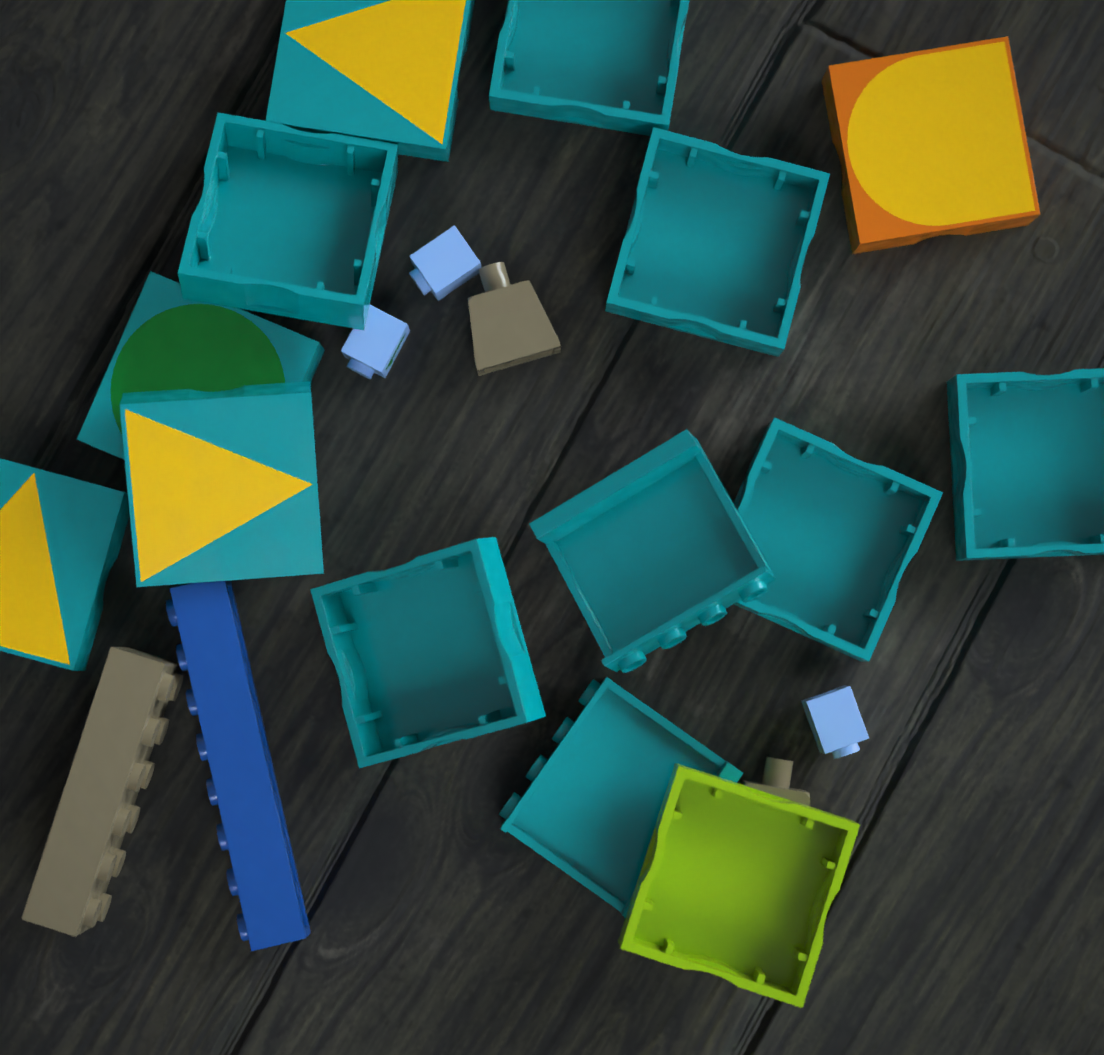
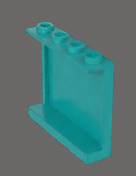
(654, 552)
(604, 789)

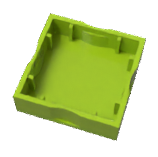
(738, 884)

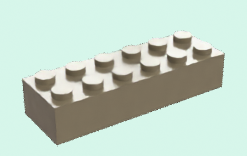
(103, 791)

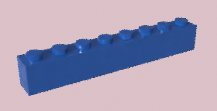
(239, 763)

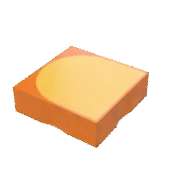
(930, 144)

